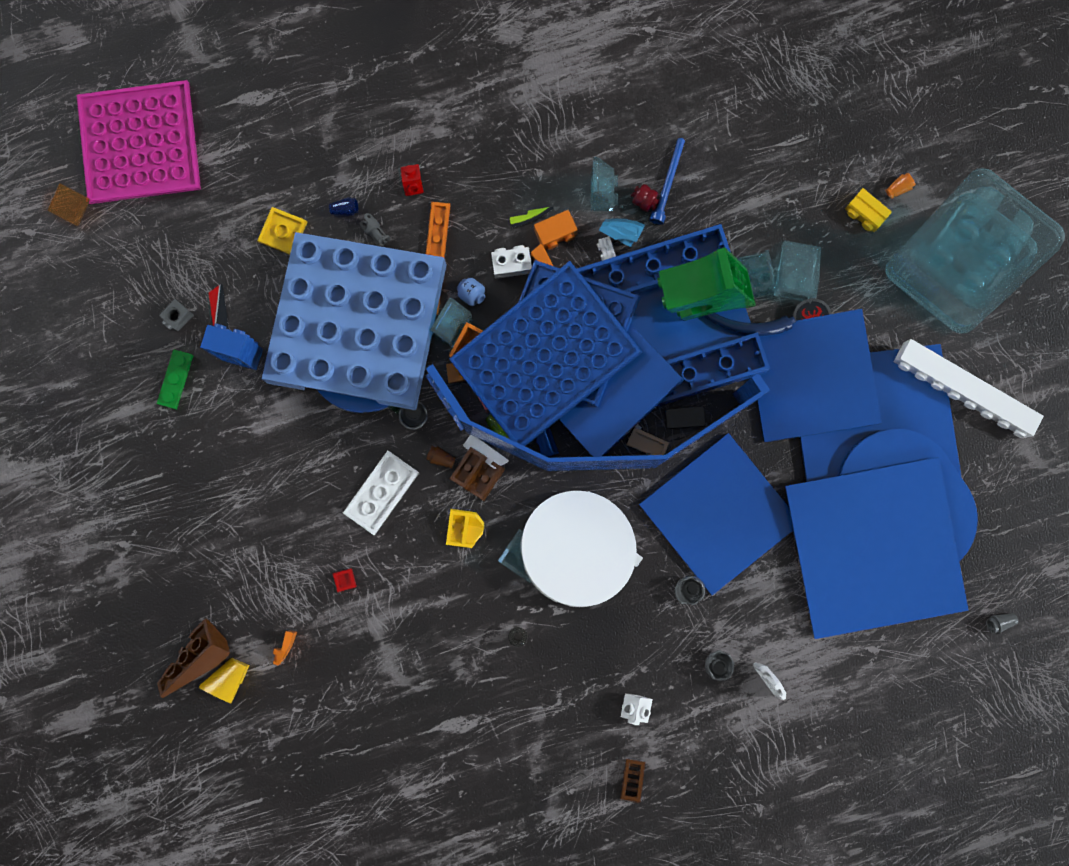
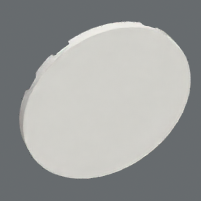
(578, 548)

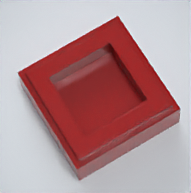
(344, 580)

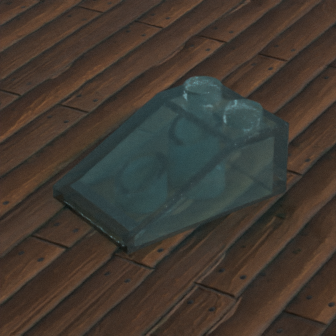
(603, 186)
(798, 271)

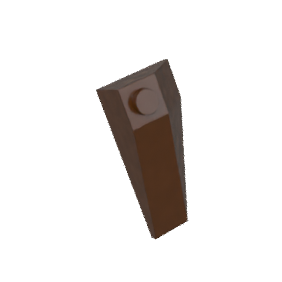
(200, 655)

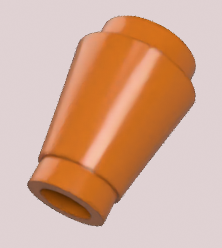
(901, 185)

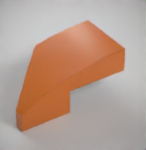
(280, 654)

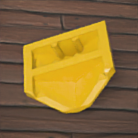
(464, 528)

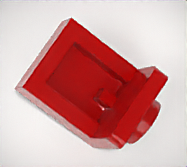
(411, 179)

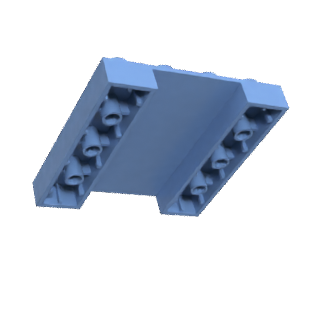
(355, 320)

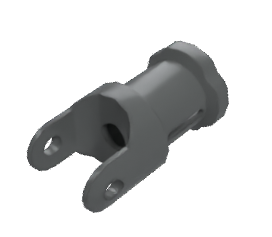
(373, 229)

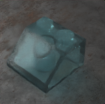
(450, 322)

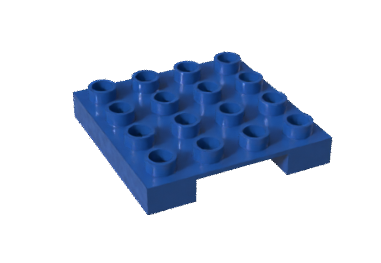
(695, 348)

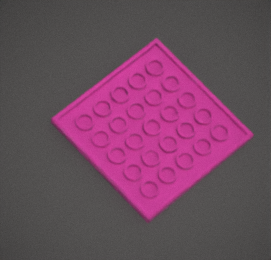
(138, 142)

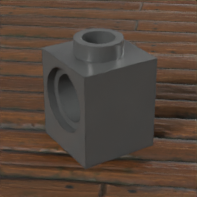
(174, 307)

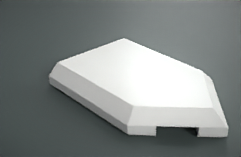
(770, 680)

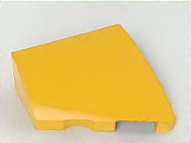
(226, 680)

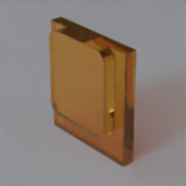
(69, 204)

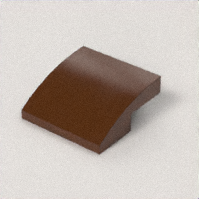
(476, 474)

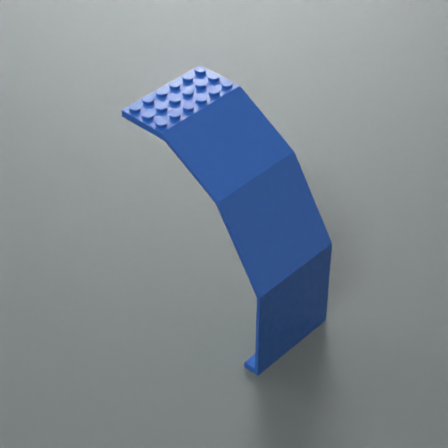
(745, 396)

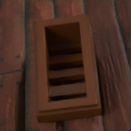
(629, 798)

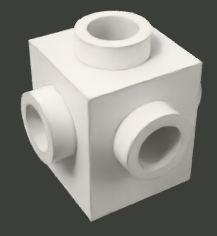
(636, 708)

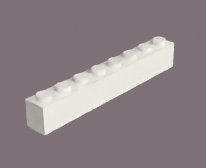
(968, 389)

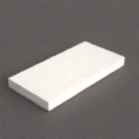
(381, 492)

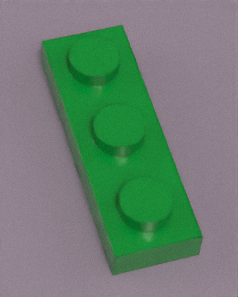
(175, 379)

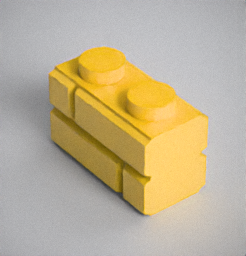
(868, 210)

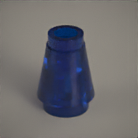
(344, 207)

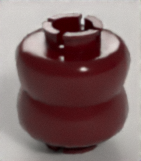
(645, 198)

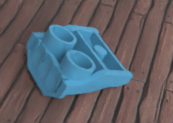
(623, 230)

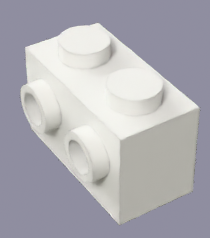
(511, 262)

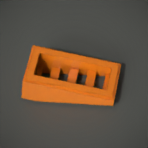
(540, 254)

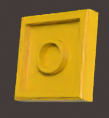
(280, 230)

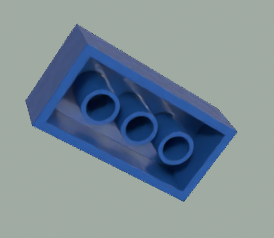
(231, 346)

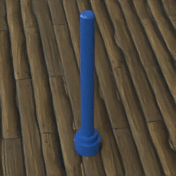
(658, 216)

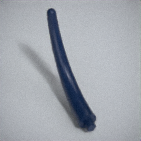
(764, 329)

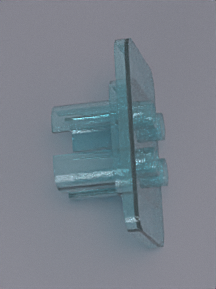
(974, 251)

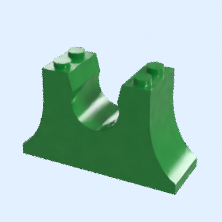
(706, 286)

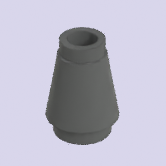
(1000, 623)

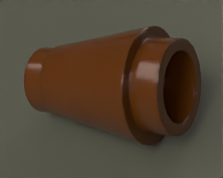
(440, 457)

